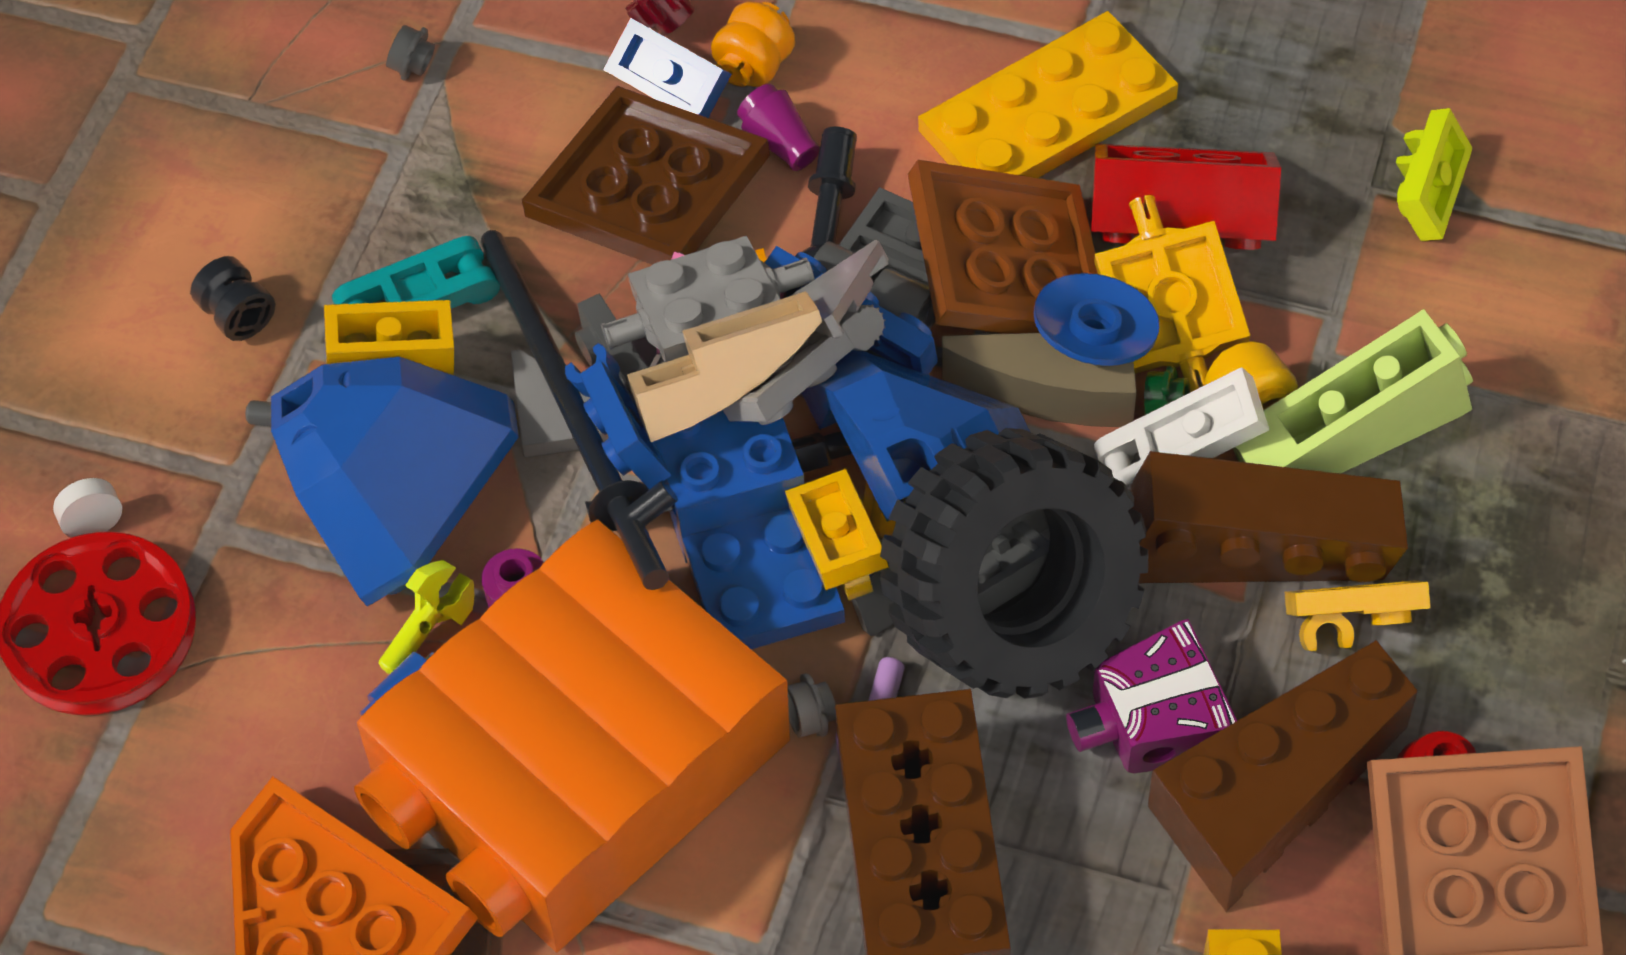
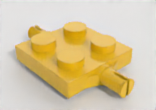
(1188, 286)

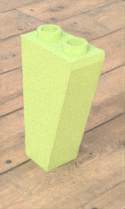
(1368, 401)

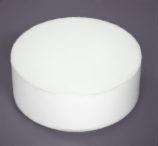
(87, 507)

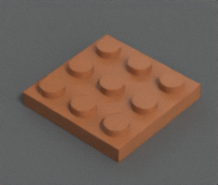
(1485, 854)

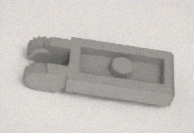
(807, 368)

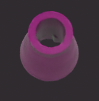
(775, 117)

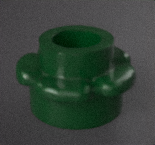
(1163, 388)

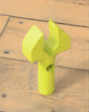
(429, 609)

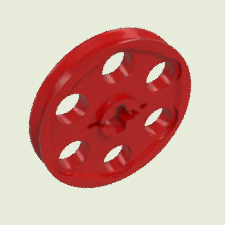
(120, 632)

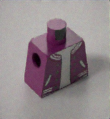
(1153, 701)

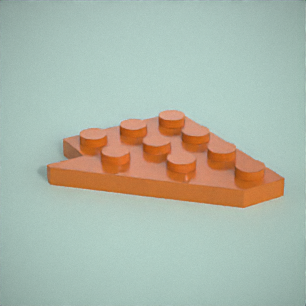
(326, 890)

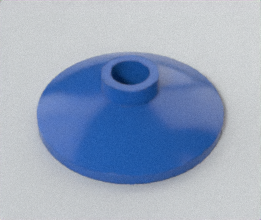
(1096, 319)

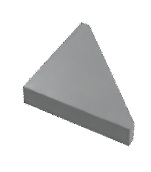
(845, 287)
(540, 419)

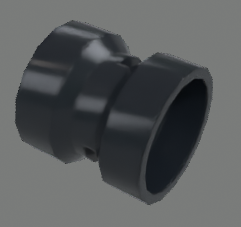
(238, 306)

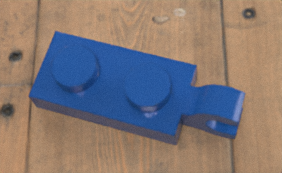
(616, 415)

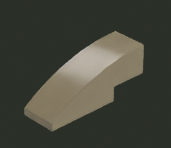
(1040, 379)

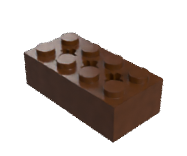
(948, 803)

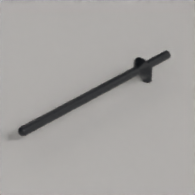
(619, 504)

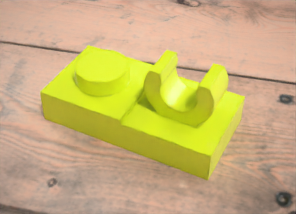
(1432, 173)

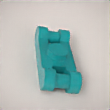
(423, 278)

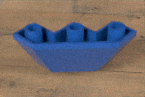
(901, 419)
(388, 460)

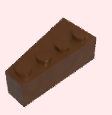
(1264, 522)
(1276, 770)

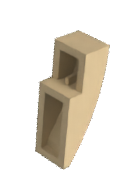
(722, 364)

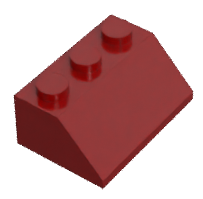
(1189, 190)

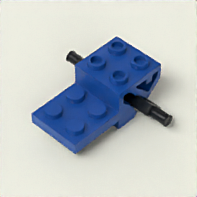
(740, 527)

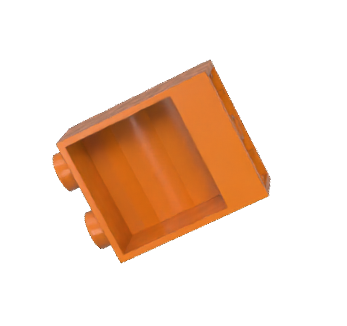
(569, 738)

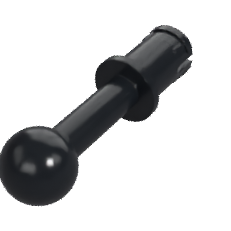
(831, 183)

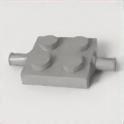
(698, 291)

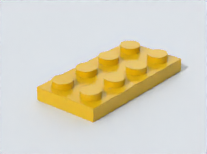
(1051, 103)

